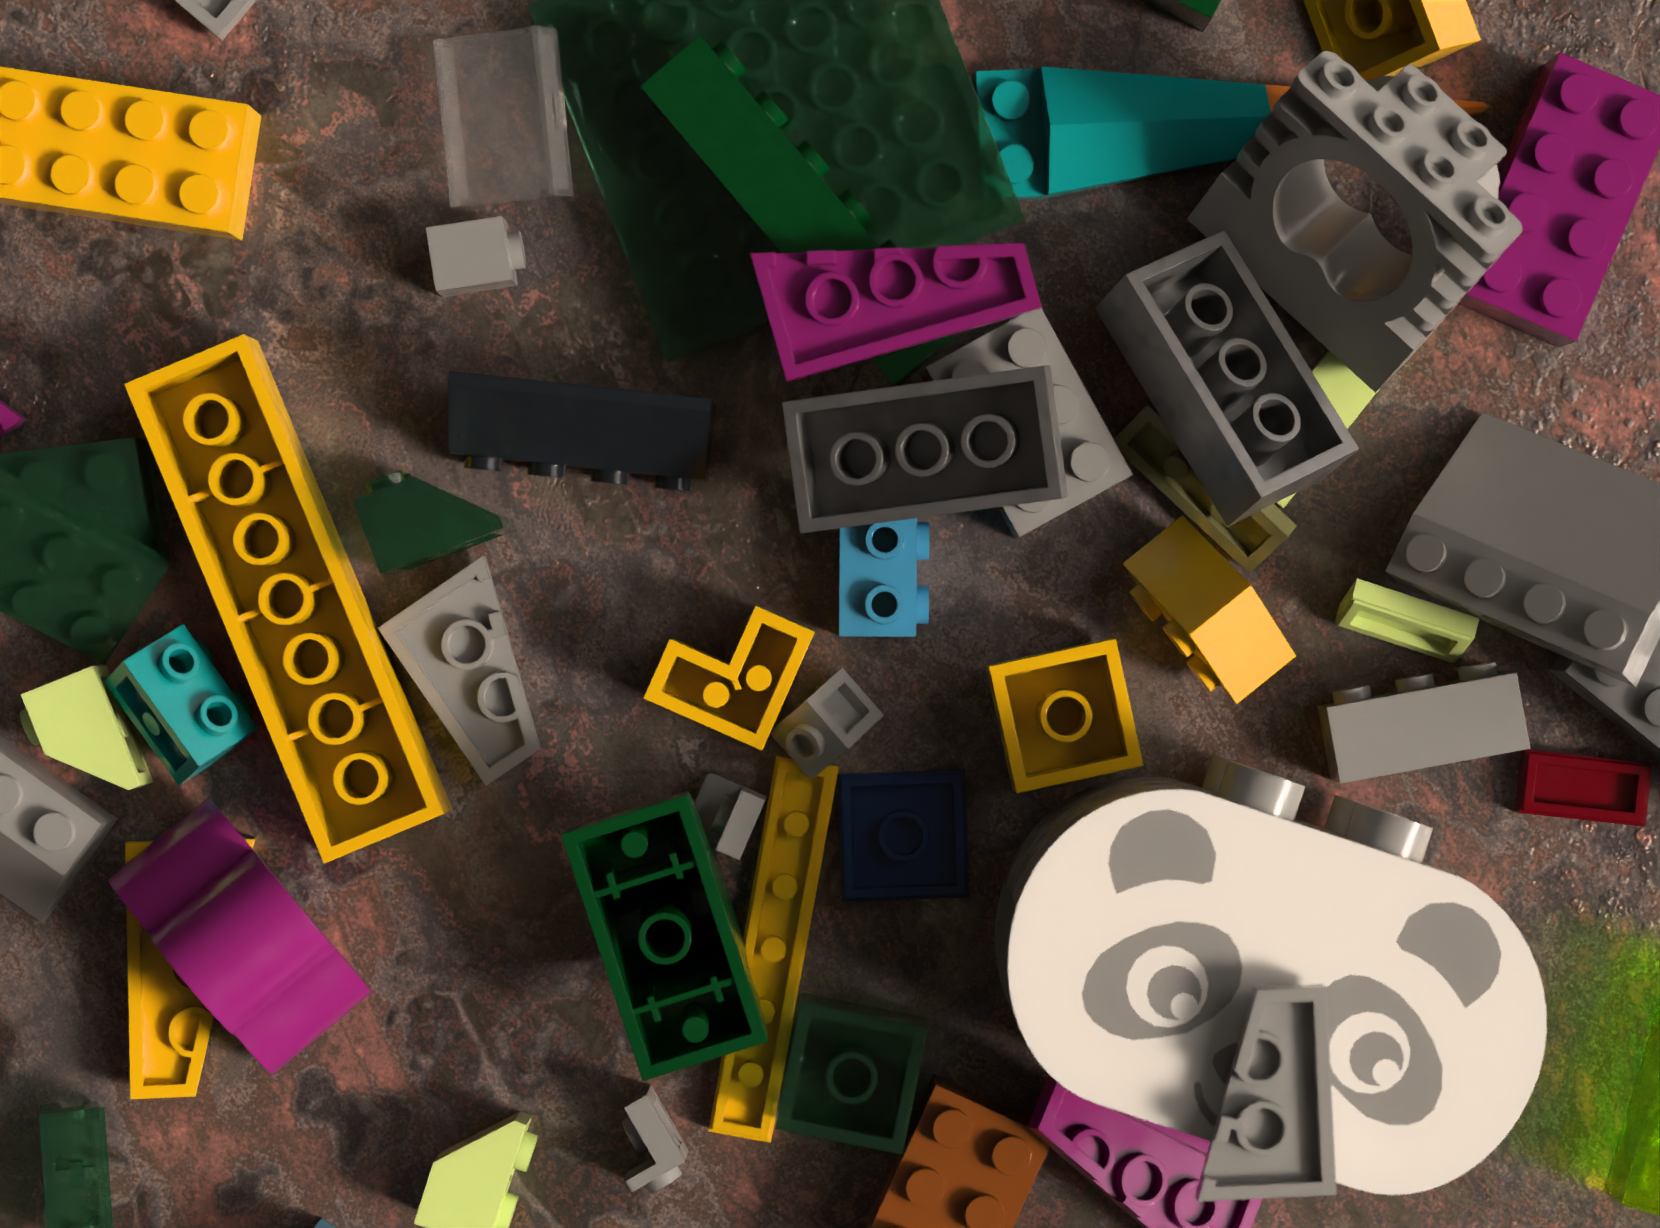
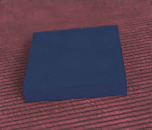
(903, 835)

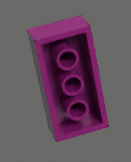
(1573, 188)

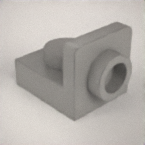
(826, 724)
(728, 813)
(654, 1131)

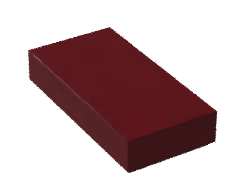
(1583, 787)

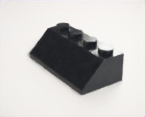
(579, 428)

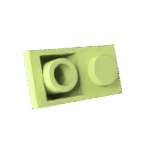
(474, 1176)

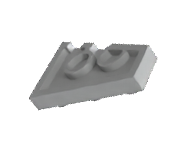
(467, 669)
(1276, 1104)

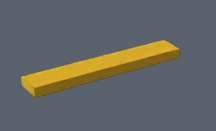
(776, 944)

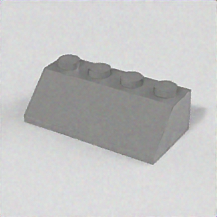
(44, 832)

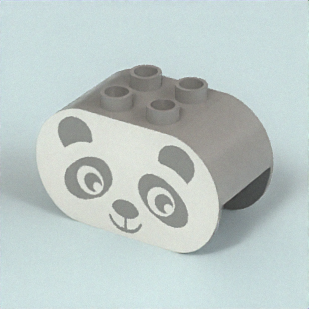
(1165, 902)

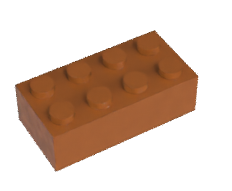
(960, 1164)

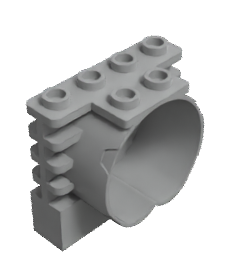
(1330, 259)

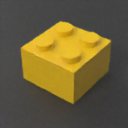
(1064, 715)

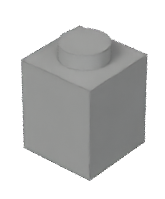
(475, 256)

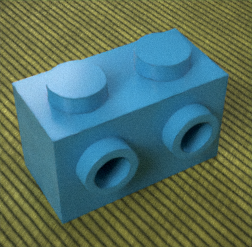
(880, 579)

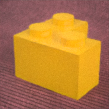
(1207, 611)
(739, 695)

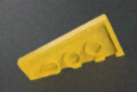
(165, 1017)

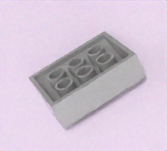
(1541, 547)

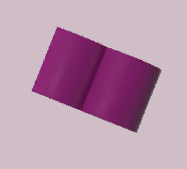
(238, 937)

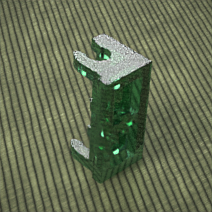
(75, 1166)

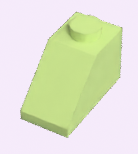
(85, 728)

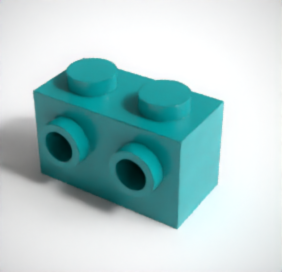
(181, 704)

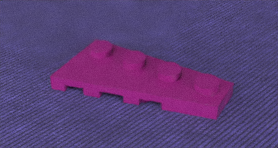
(869, 303)
(1135, 1162)

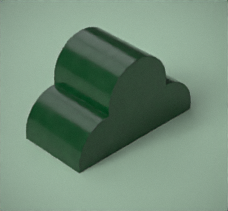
(666, 934)

